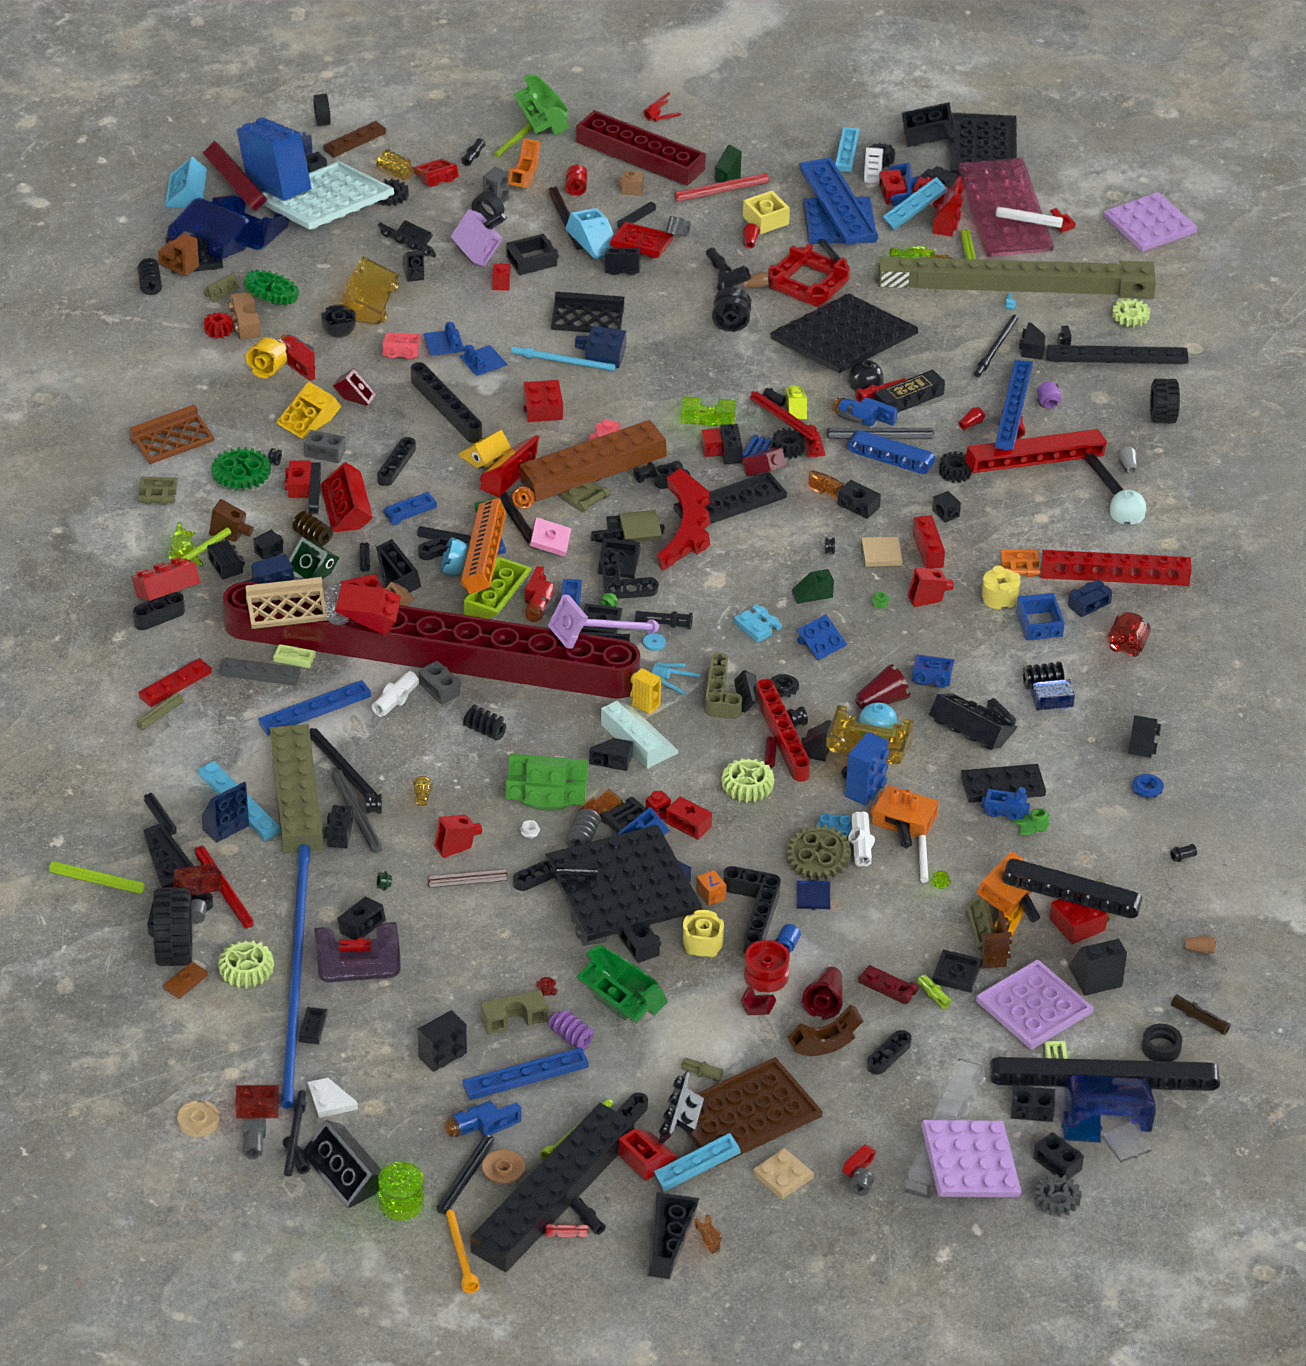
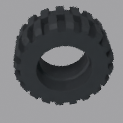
(172, 926)

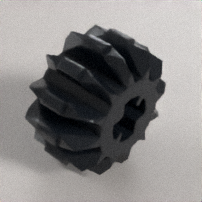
(888, 154)

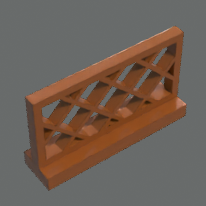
(165, 425)

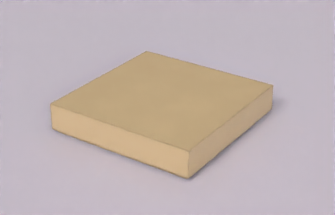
(881, 551)

